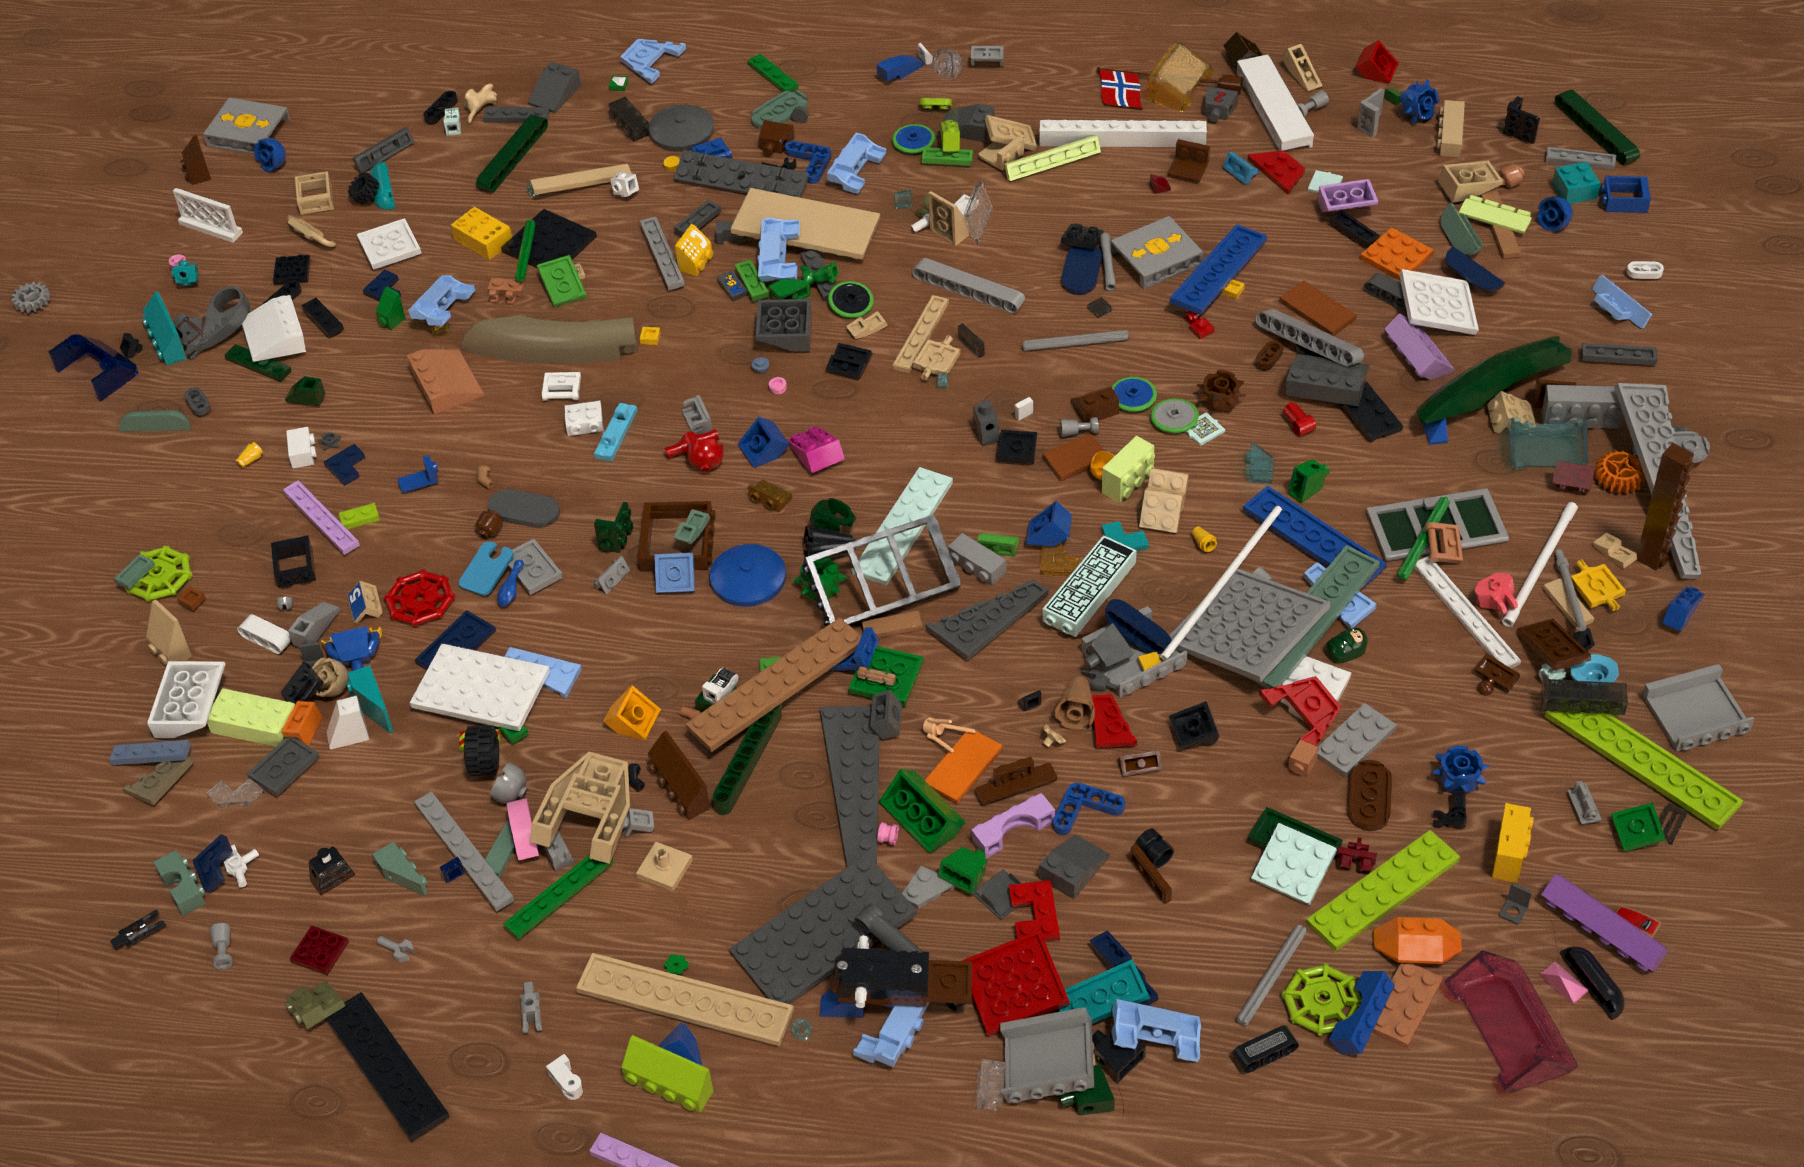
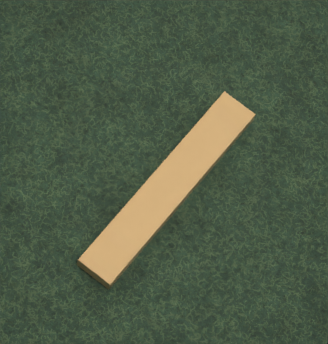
(577, 179)
(920, 333)

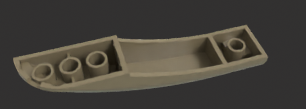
(551, 341)

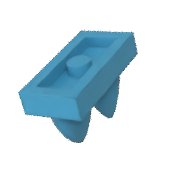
(1239, 168)

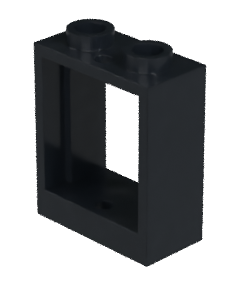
(288, 549)

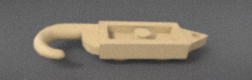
(309, 231)

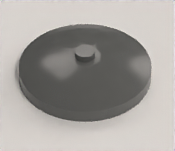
(681, 127)

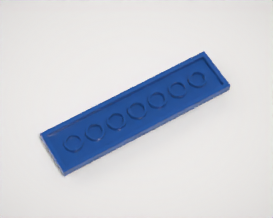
(1218, 269)
(1303, 528)

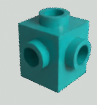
(190, 269)

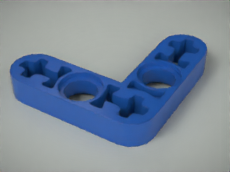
(819, 155)
(1078, 801)

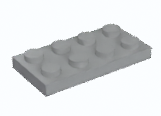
(1355, 739)

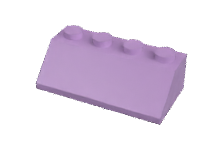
(1418, 348)

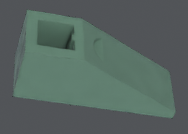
(397, 869)

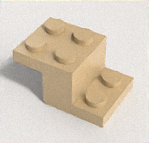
(1164, 500)

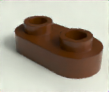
(1269, 354)

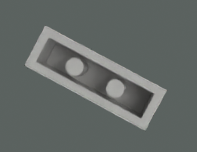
(977, 559)

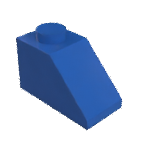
(832, 1008)

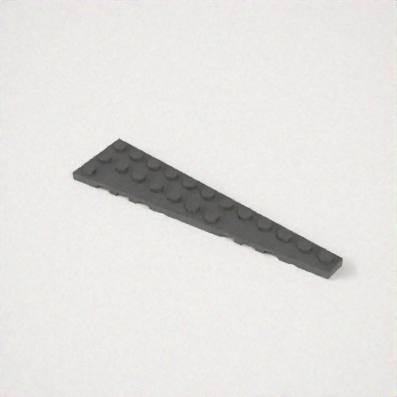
(855, 776)

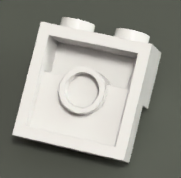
(583, 418)

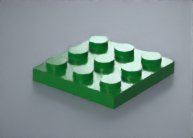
(902, 664)

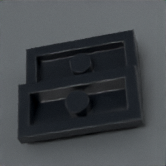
(849, 361)

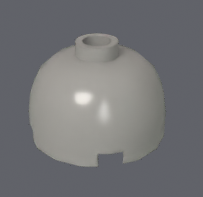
(509, 785)

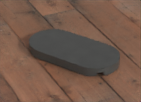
(524, 507)

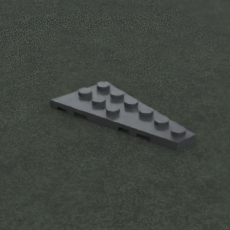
(986, 620)

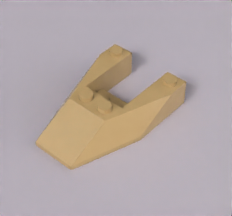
(590, 787)

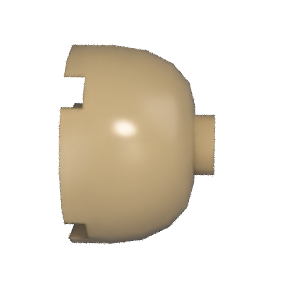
(333, 675)

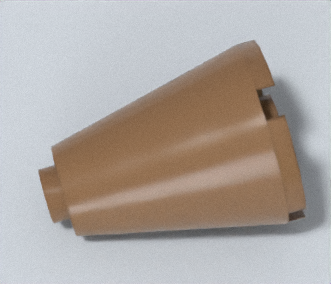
(1076, 705)

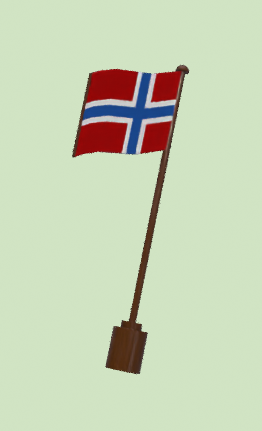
(1123, 87)

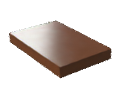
(1072, 457)

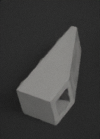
(312, 624)

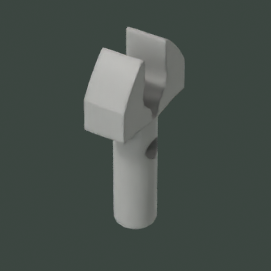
(397, 948)

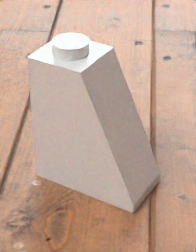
(347, 724)

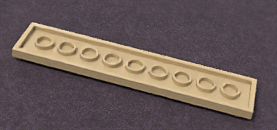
(685, 999)

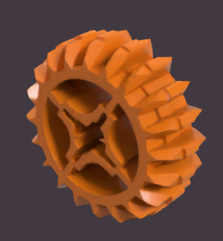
(1620, 472)

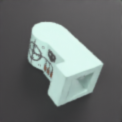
(452, 119)

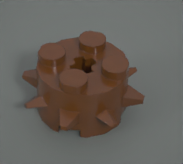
(1221, 391)

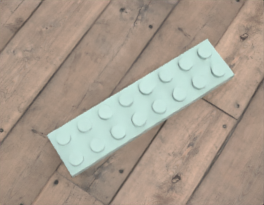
(916, 502)

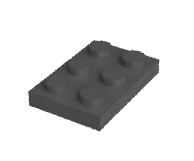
(283, 765)

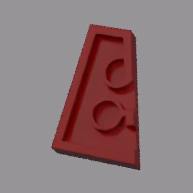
(1109, 724)

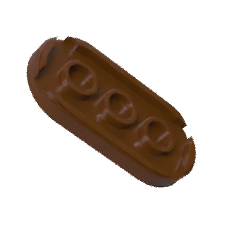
(1370, 795)

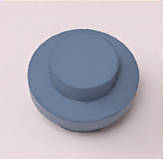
(760, 365)

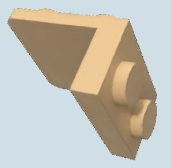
(1000, 154)
(1507, 406)

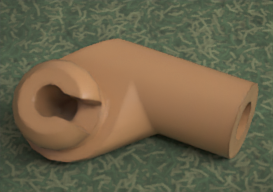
(482, 478)

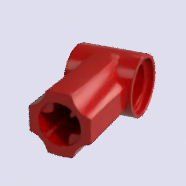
(1300, 421)

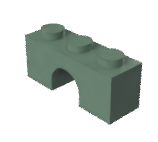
(174, 870)

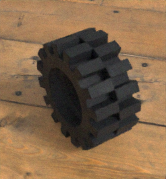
(363, 188)

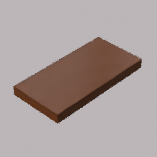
(1318, 308)

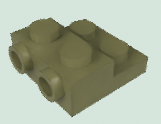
(313, 1005)

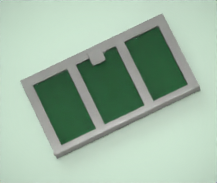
(1400, 523)

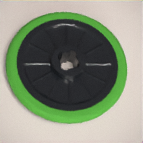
(850, 299)

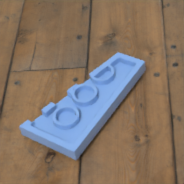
(1356, 610)

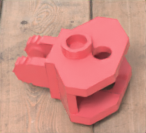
(1496, 594)

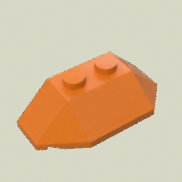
(1418, 940)

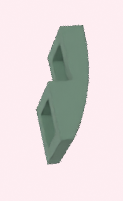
(692, 528)

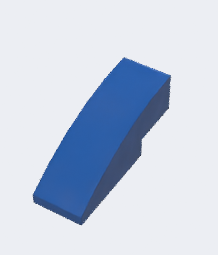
(898, 67)

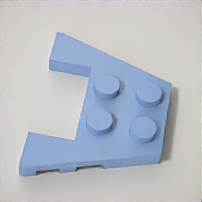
(644, 53)

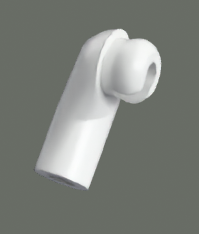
(924, 222)

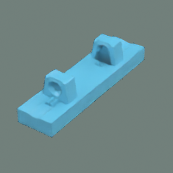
(615, 432)

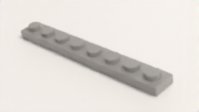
(461, 847)

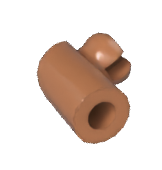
(689, 712)

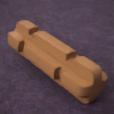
(876, 675)

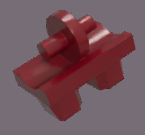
(1348, 855)

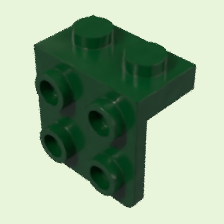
(613, 535)

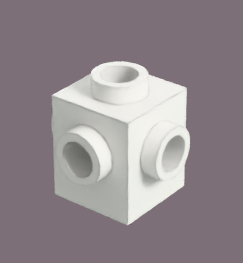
(624, 184)

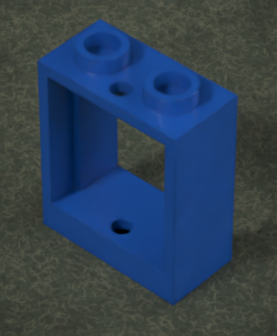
(1625, 184)

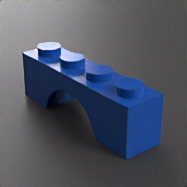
(1353, 1032)

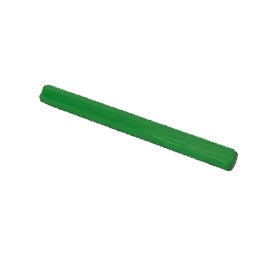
(1422, 540)

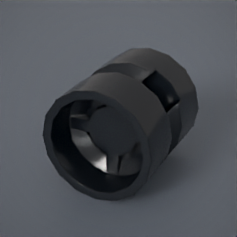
(1155, 848)

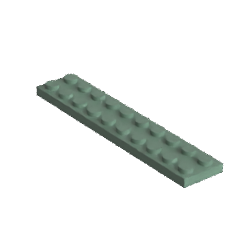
(1338, 586)

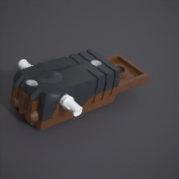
(899, 977)

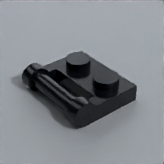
(302, 684)

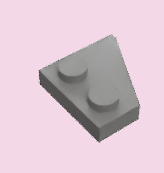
(925, 887)

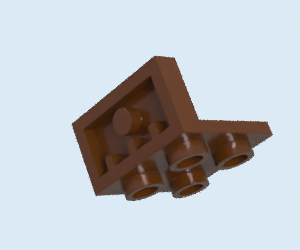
(1189, 160)

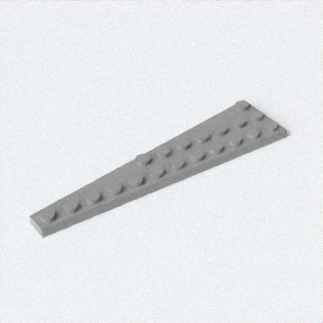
(1651, 431)

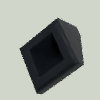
(1030, 701)

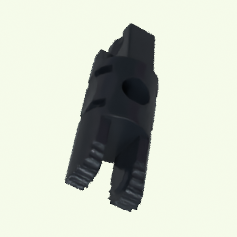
(127, 935)

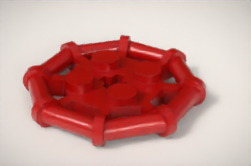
(422, 610)

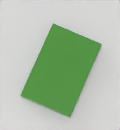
(561, 281)

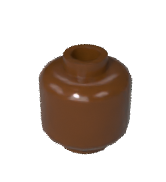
(488, 524)

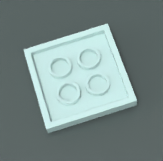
(1294, 864)

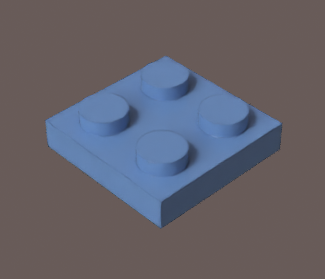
(674, 572)

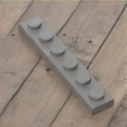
(662, 253)

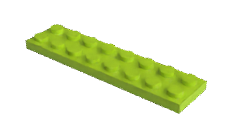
(1382, 890)

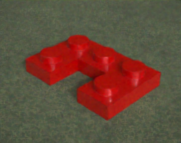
(1041, 897)

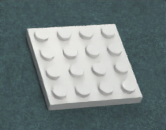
(1438, 302)

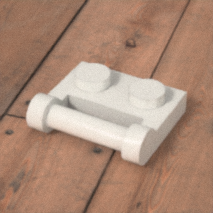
(561, 381)

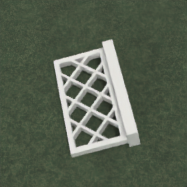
(202, 221)

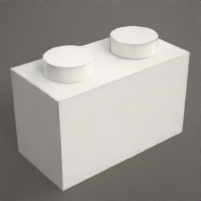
(301, 447)

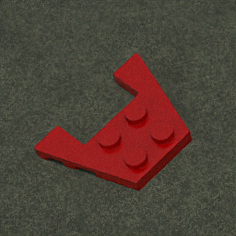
(1310, 701)

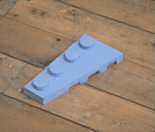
(561, 675)

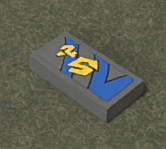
(732, 285)

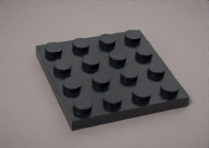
(552, 239)

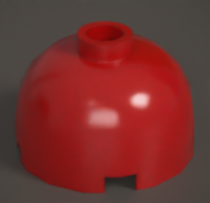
(705, 454)

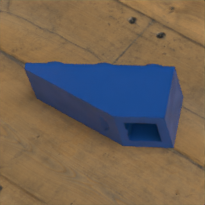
(1683, 608)

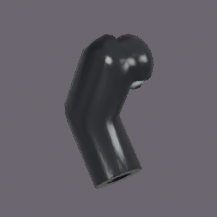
(633, 771)

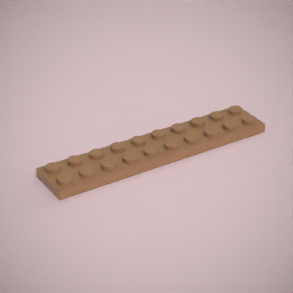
(774, 684)

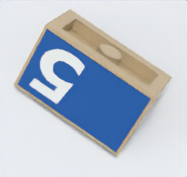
(364, 600)

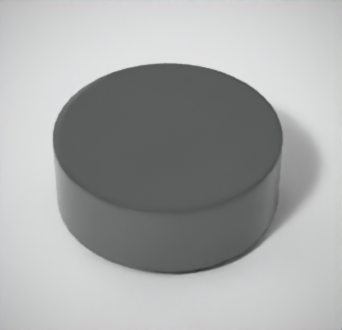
(800, 114)

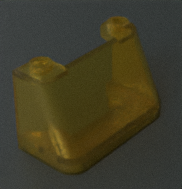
(1176, 77)

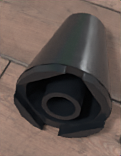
(822, 539)

